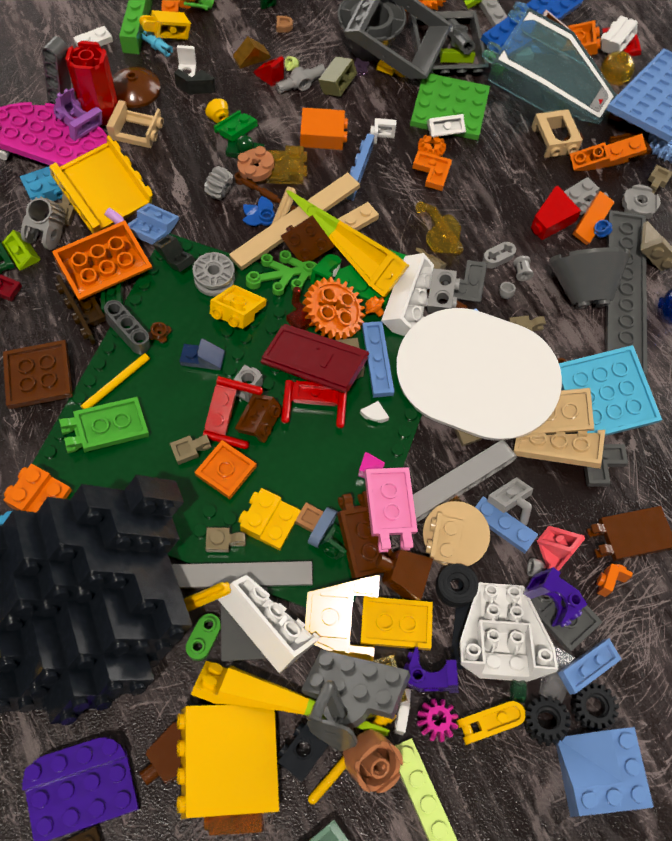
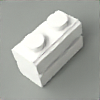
(619, 35)

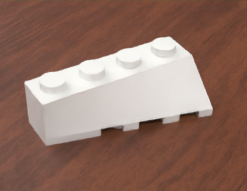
(409, 295)
(267, 623)

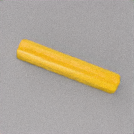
(207, 595)

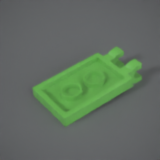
(104, 425)

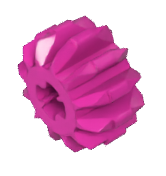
(446, 717)

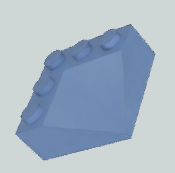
(603, 772)

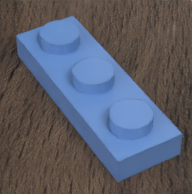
(507, 526)
(589, 666)

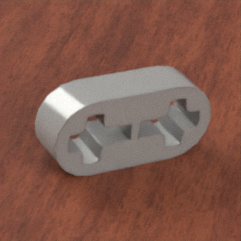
(497, 252)

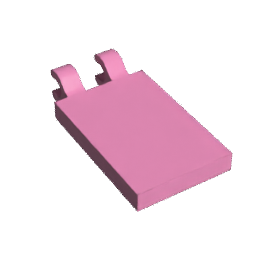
(391, 506)

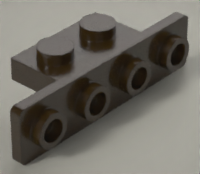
(85, 311)

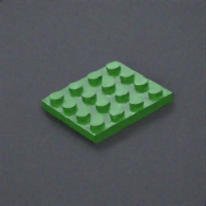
(447, 97)

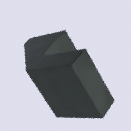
(198, 84)
(173, 253)

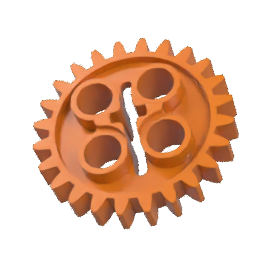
(339, 304)

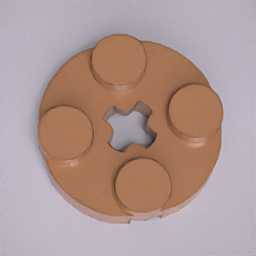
(254, 156)

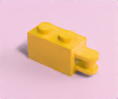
(166, 24)

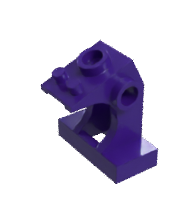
(551, 585)
(439, 681)

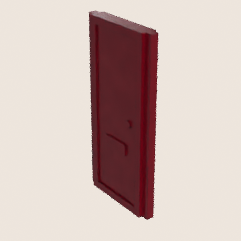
(315, 358)

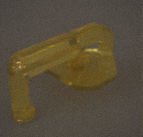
(445, 234)

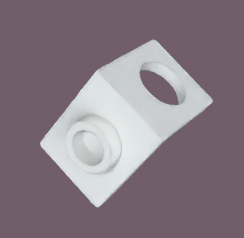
(187, 58)

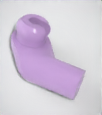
(114, 216)

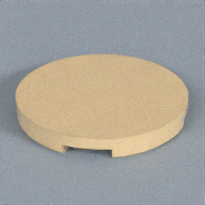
(474, 535)

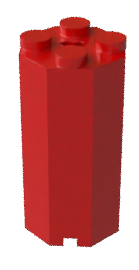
(92, 78)

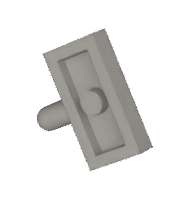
(510, 495)

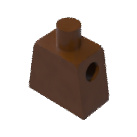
(405, 573)
(163, 757)

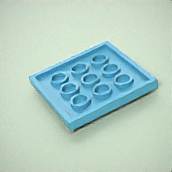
(617, 389)

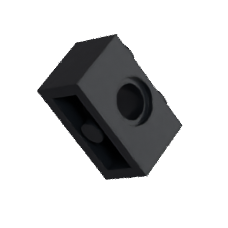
(293, 763)

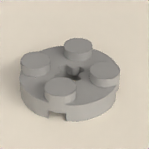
(650, 201)

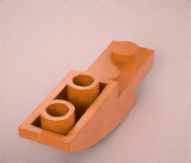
(608, 155)

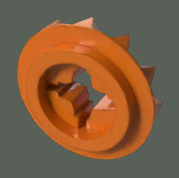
(425, 146)

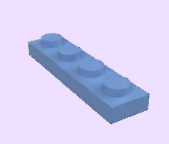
(361, 161)
(377, 359)

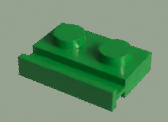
(235, 125)

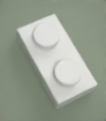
(98, 35)

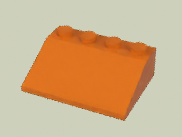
(101, 260)

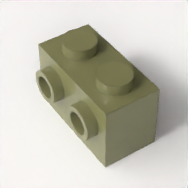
(337, 76)

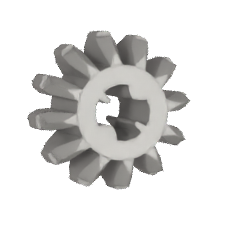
(218, 182)

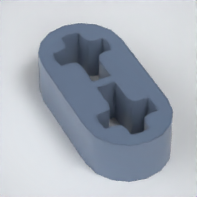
(327, 519)

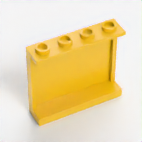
(101, 182)
(227, 761)

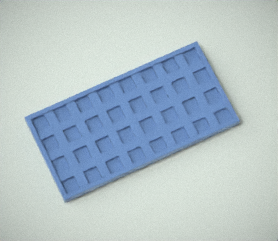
(648, 98)

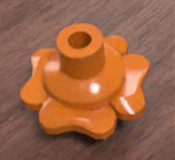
(374, 305)

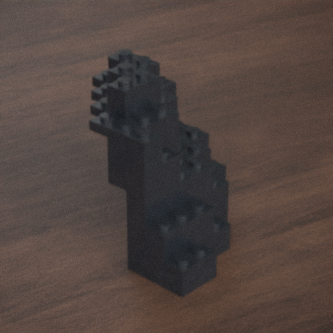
(88, 598)

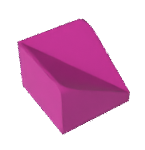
(369, 462)

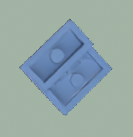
(152, 223)

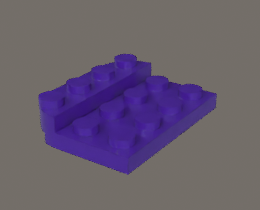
(78, 788)

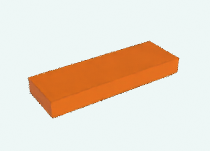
(596, 211)

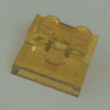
(288, 165)

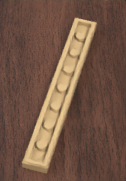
(271, 236)

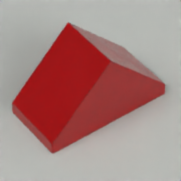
(271, 71)

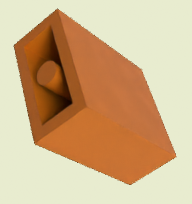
(323, 128)

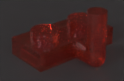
(297, 317)

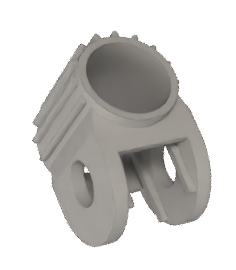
(51, 225)

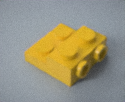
(236, 306)
(268, 519)

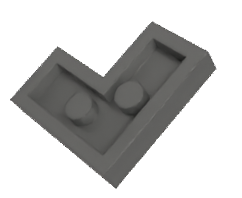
(473, 283)
(613, 456)

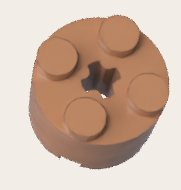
(373, 762)

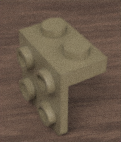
(656, 247)

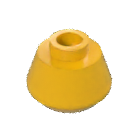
(217, 110)

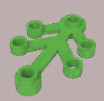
(304, 269)

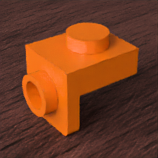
(607, 580)

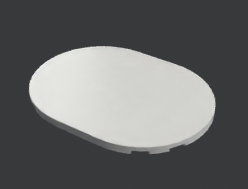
(479, 374)

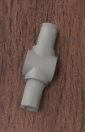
(300, 79)

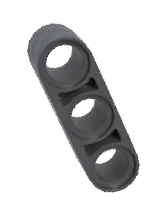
(125, 318)

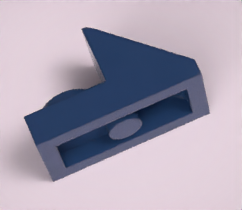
(202, 356)

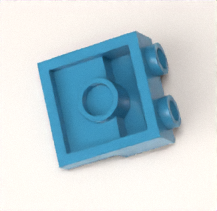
(41, 184)

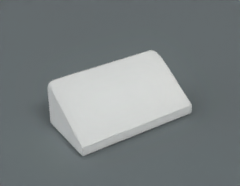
(446, 125)

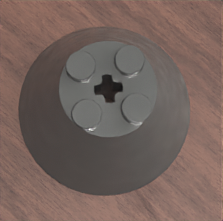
(590, 275)

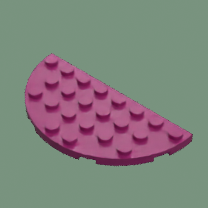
(41, 136)

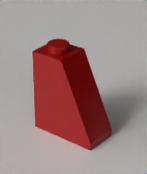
(555, 214)

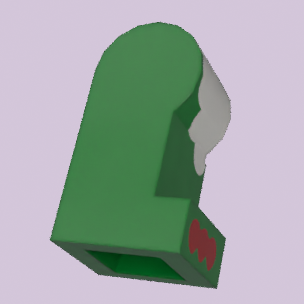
(326, 268)

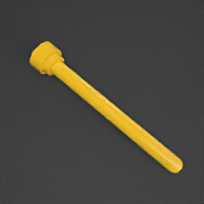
(337, 770)

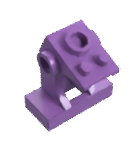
(68, 106)

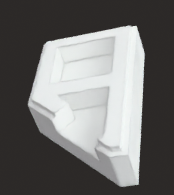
(402, 715)

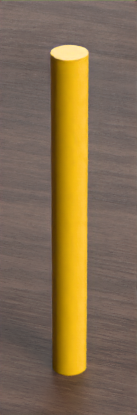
(115, 381)

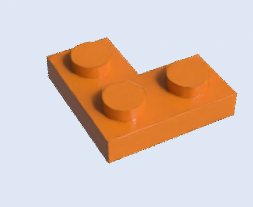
(436, 166)

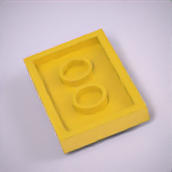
(396, 623)

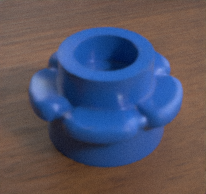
(603, 228)

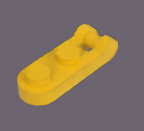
(492, 721)

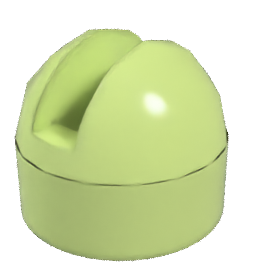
(291, 63)

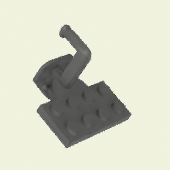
(347, 693)

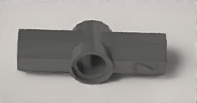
(460, 38)

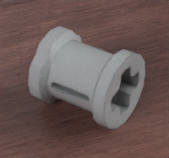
(523, 268)

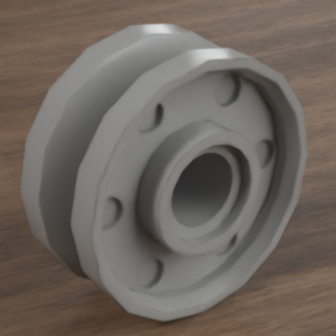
(215, 264)

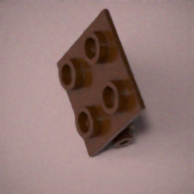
(307, 240)

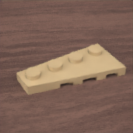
(574, 449)

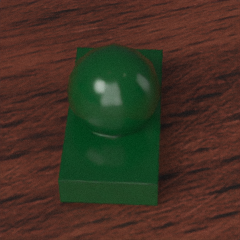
(240, 146)

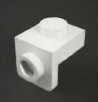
(383, 128)

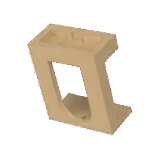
(121, 115)
(557, 119)

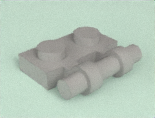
(581, 192)

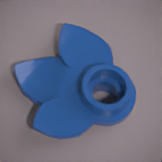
(260, 213)

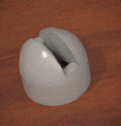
(507, 290)
(535, 566)

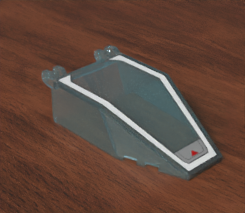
(549, 67)

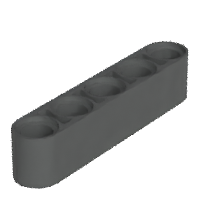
(55, 68)

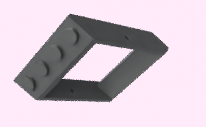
(476, 35)
(427, 50)

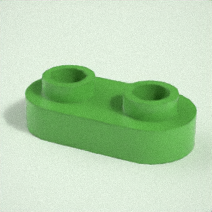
(203, 636)

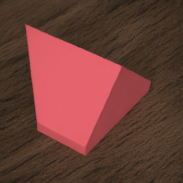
(558, 546)

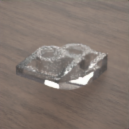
(552, 684)

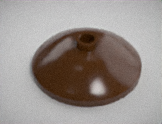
(136, 86)

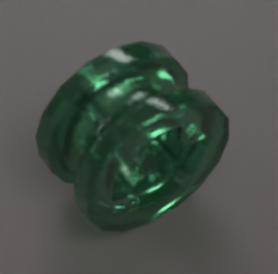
(518, 690)

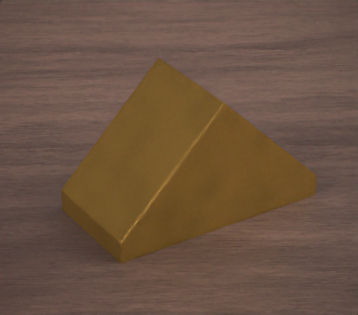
(250, 53)

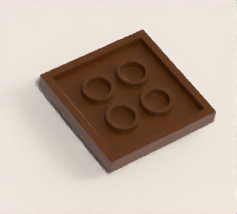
(37, 374)

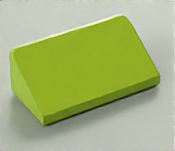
(456, 56)
(20, 251)

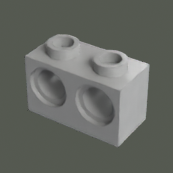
(440, 291)

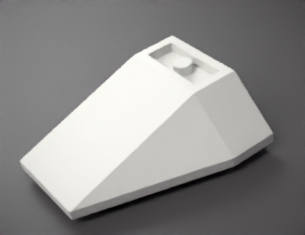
(506, 636)

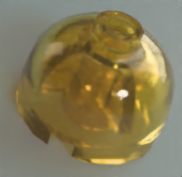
(618, 67)

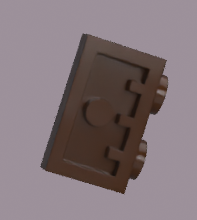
(259, 417)

